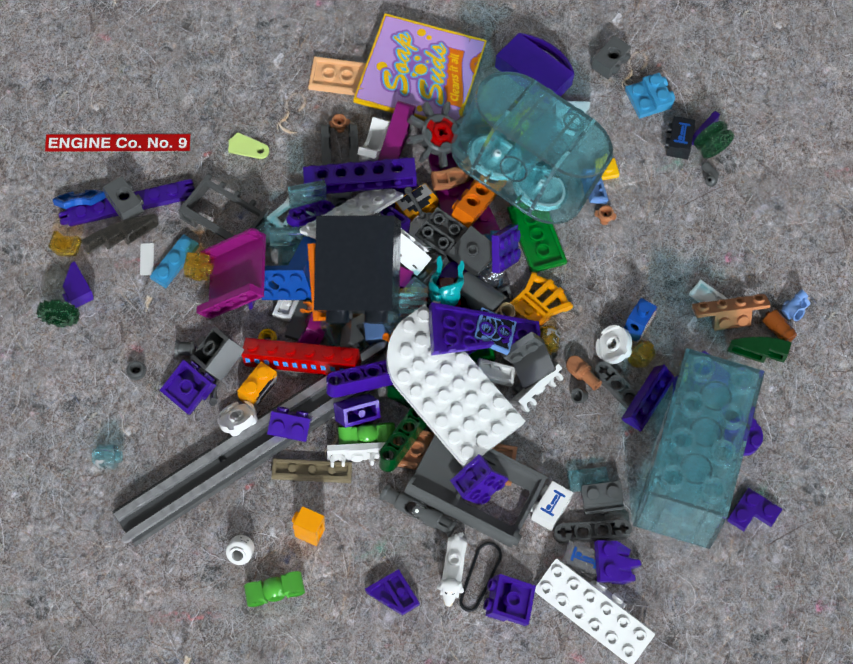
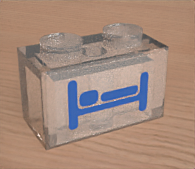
(581, 559)

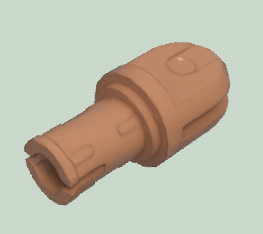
(582, 371)

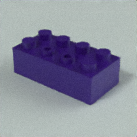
(526, 56)

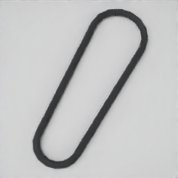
(470, 572)

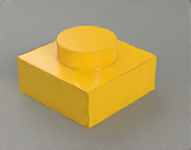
(611, 171)

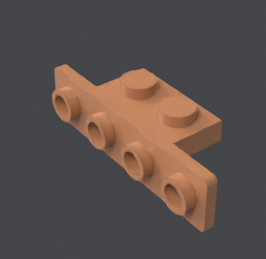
(731, 312)

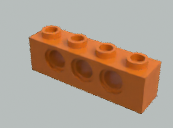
(472, 204)

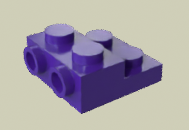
(188, 386)
(509, 599)

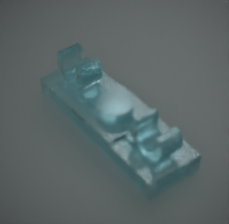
(285, 236)

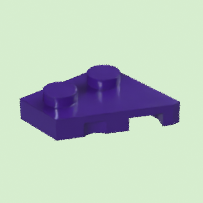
(394, 593)

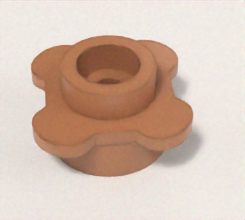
(339, 118)
(605, 210)

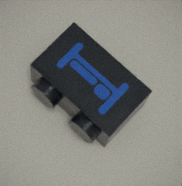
(680, 138)

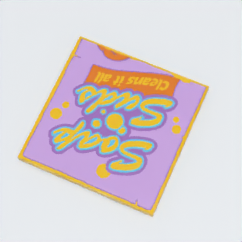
(419, 65)

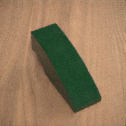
(760, 348)

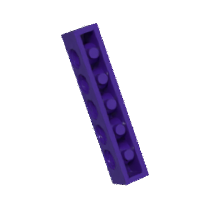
(368, 180)

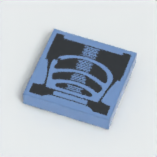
(496, 322)

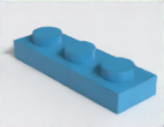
(174, 261)

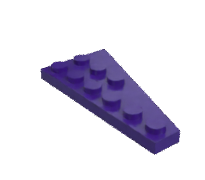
(454, 329)

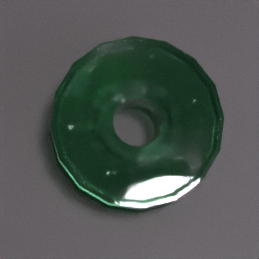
(714, 139)

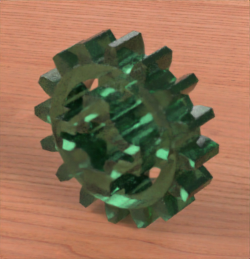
(58, 313)

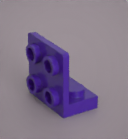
(478, 481)

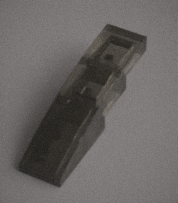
(126, 230)

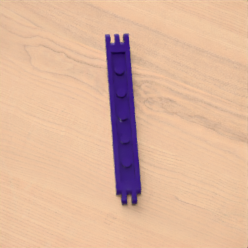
(151, 197)

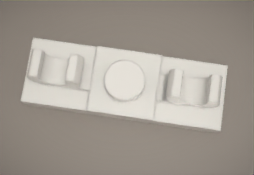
(526, 395)
(353, 452)

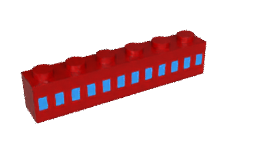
(299, 356)

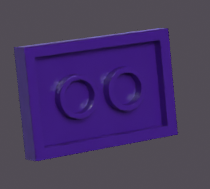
(505, 248)

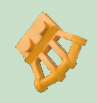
(532, 308)

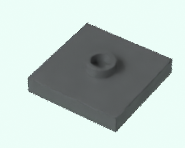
(473, 250)

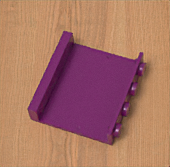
(236, 273)

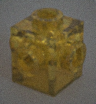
(198, 266)

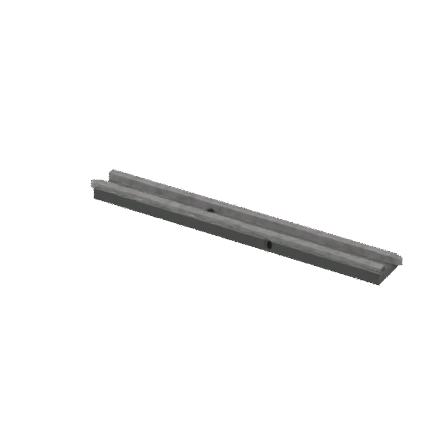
(227, 462)

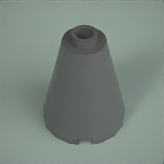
(479, 293)

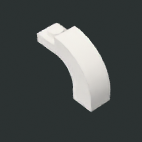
(374, 141)

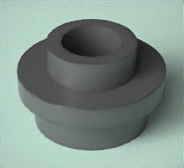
(133, 366)

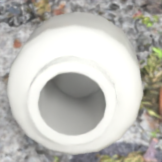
(240, 549)

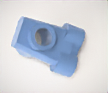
(796, 307)

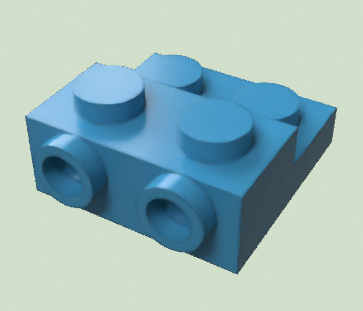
(650, 95)

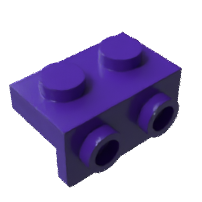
(289, 424)

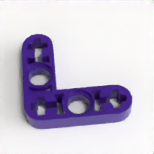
(317, 208)

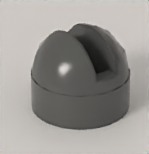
(579, 395)

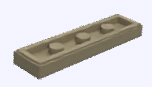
(311, 470)

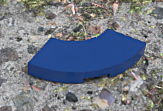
(70, 199)

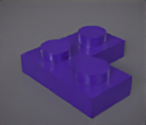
(752, 506)

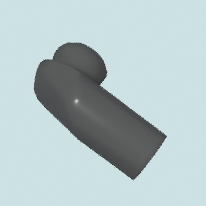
(712, 174)

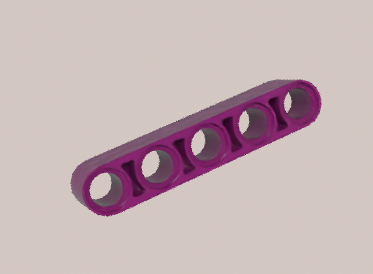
(397, 132)

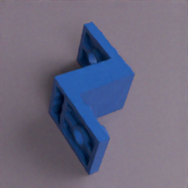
(292, 279)

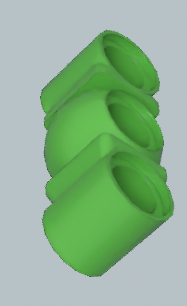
(365, 433)
(274, 589)

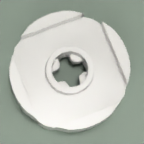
(620, 351)
(237, 417)

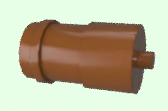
(779, 326)

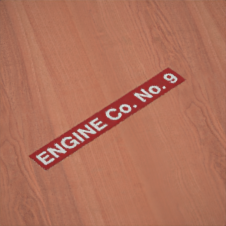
(116, 142)

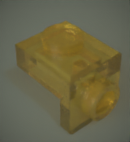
(64, 245)

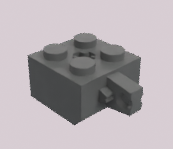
(217, 353)

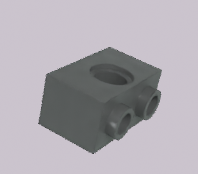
(615, 49)
(125, 208)

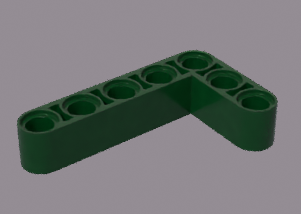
(404, 434)

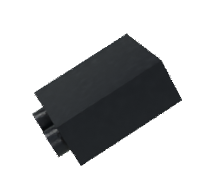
(357, 267)

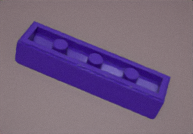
(648, 397)

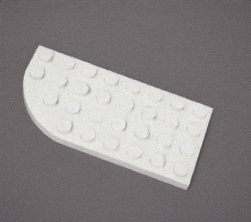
(448, 391)

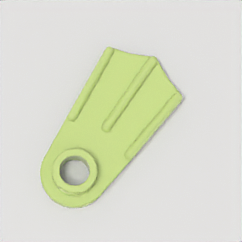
(248, 147)

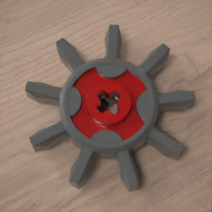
(430, 130)

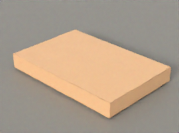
(335, 75)

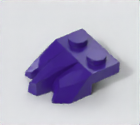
(614, 562)

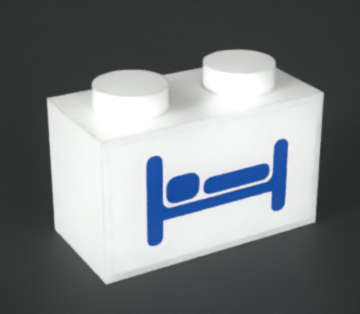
(551, 506)

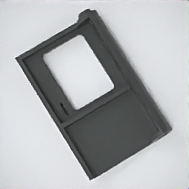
(433, 487)

